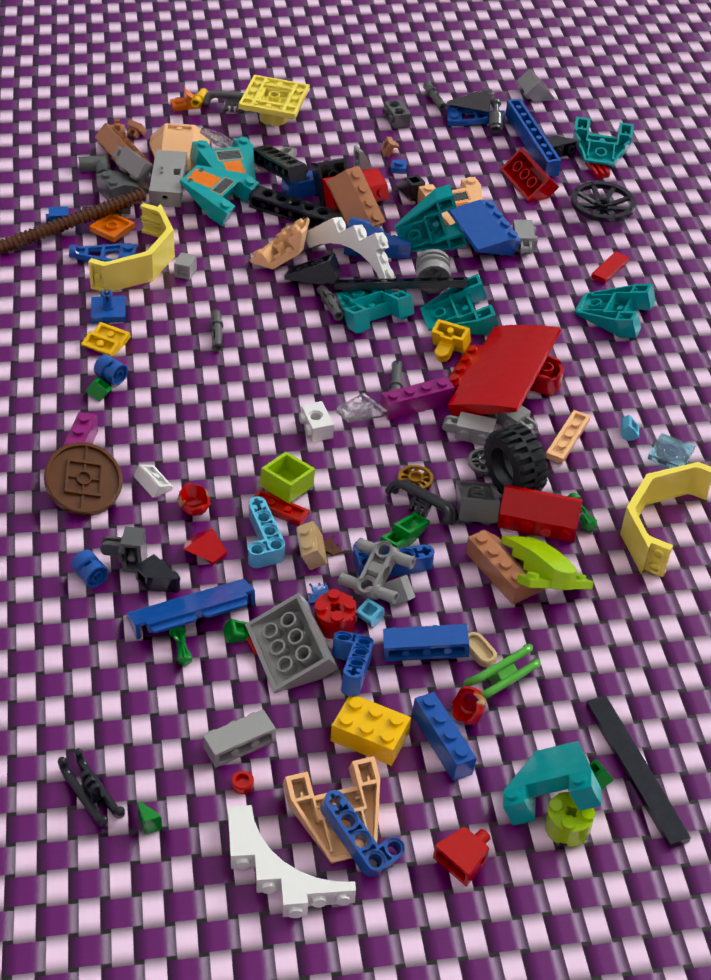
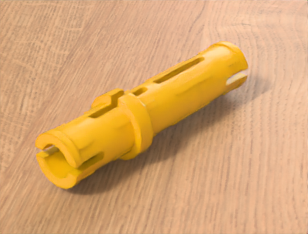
(198, 98)

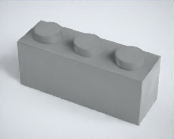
(239, 738)

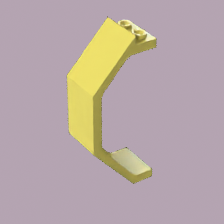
(142, 266)
(647, 551)

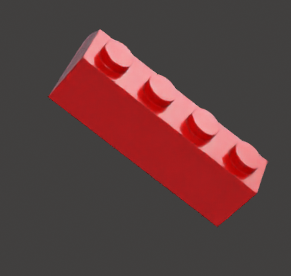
(529, 177)
(375, 181)
(539, 513)

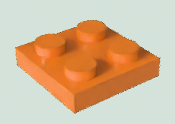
(112, 227)

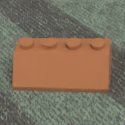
(110, 138)
(355, 197)
(499, 566)

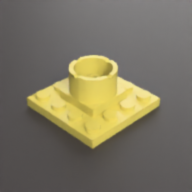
(274, 99)

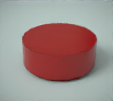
(242, 782)

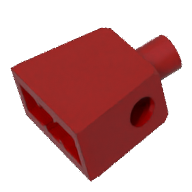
(463, 853)

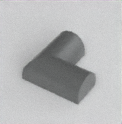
(94, 163)

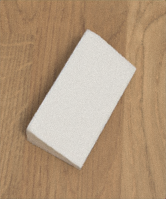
(152, 480)

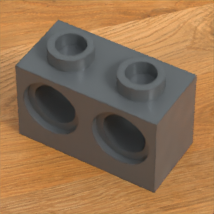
(397, 113)

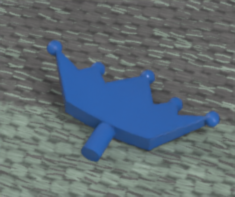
(317, 592)

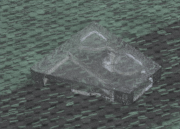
(361, 408)

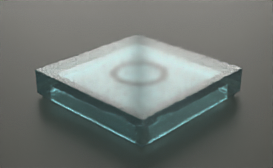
(671, 451)

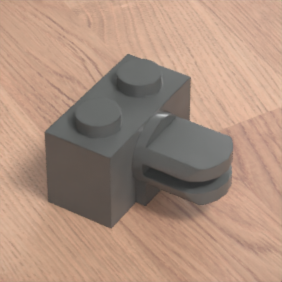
(129, 548)

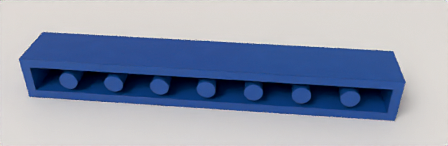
(533, 137)

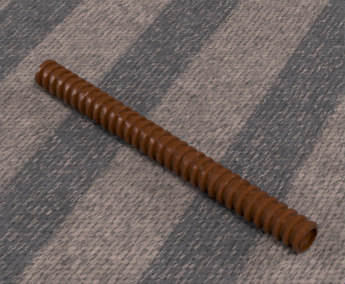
(72, 220)

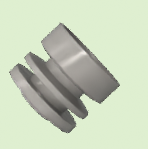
(433, 264)

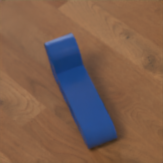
(423, 553)
(358, 653)
(359, 831)

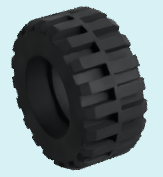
(515, 458)

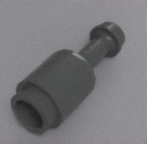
(495, 117)

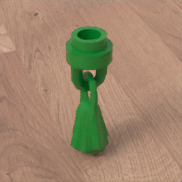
(587, 521)
(184, 654)

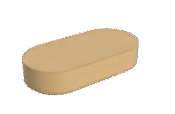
(481, 650)

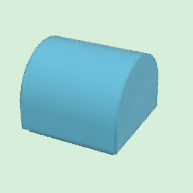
(629, 428)
(370, 612)

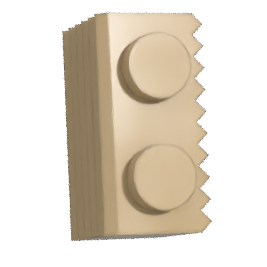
(311, 545)

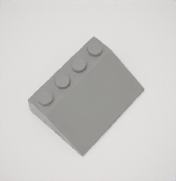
(291, 645)

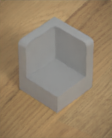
(185, 266)
(403, 587)

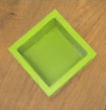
(287, 477)

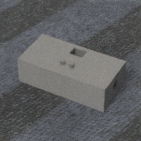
(165, 180)

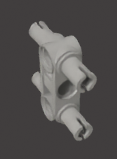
(377, 570)

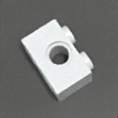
(316, 421)

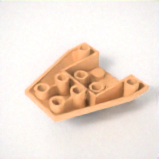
(176, 138)
(284, 247)

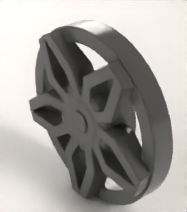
(477, 467)

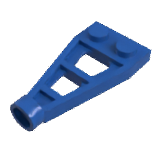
(454, 116)
(82, 253)

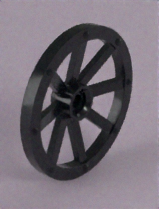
(603, 205)

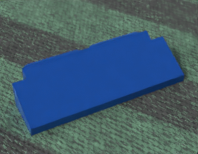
(192, 606)

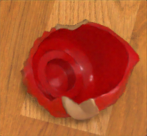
(193, 499)
(468, 705)

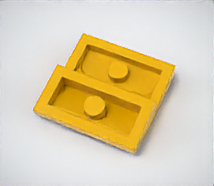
(106, 339)

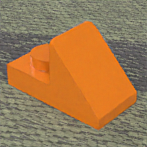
(180, 104)

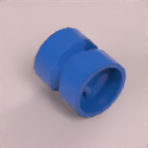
(110, 369)
(89, 568)

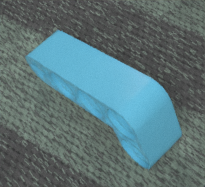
(271, 545)

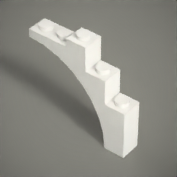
(356, 238)
(273, 874)

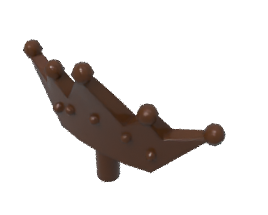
(330, 548)

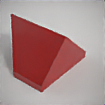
(206, 545)

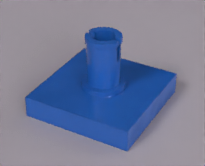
(108, 308)

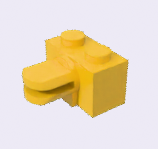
(449, 338)

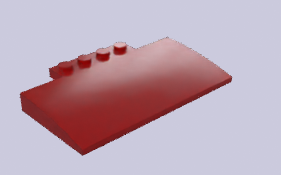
(502, 370)

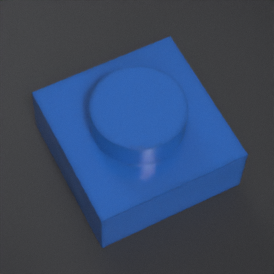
(398, 166)

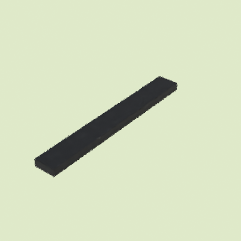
(401, 283)
(638, 772)

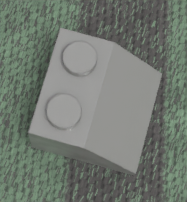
(534, 87)

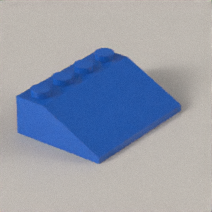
(486, 228)

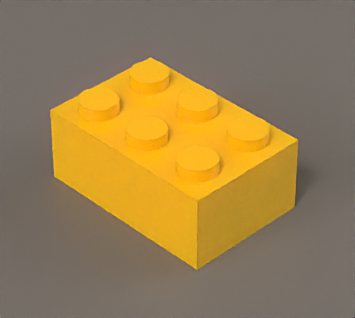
(370, 729)

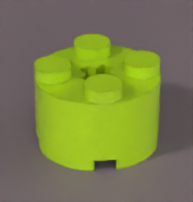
(566, 823)

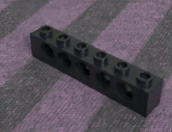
(280, 163)
(289, 206)

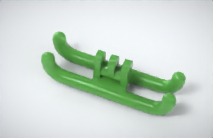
(504, 672)

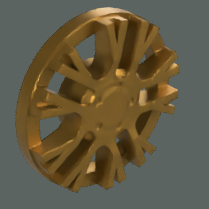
(417, 477)

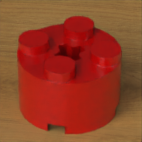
(549, 378)
(335, 613)

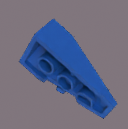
(397, 246)

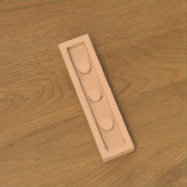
(567, 437)

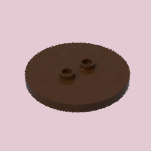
(83, 479)

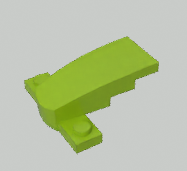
(545, 565)

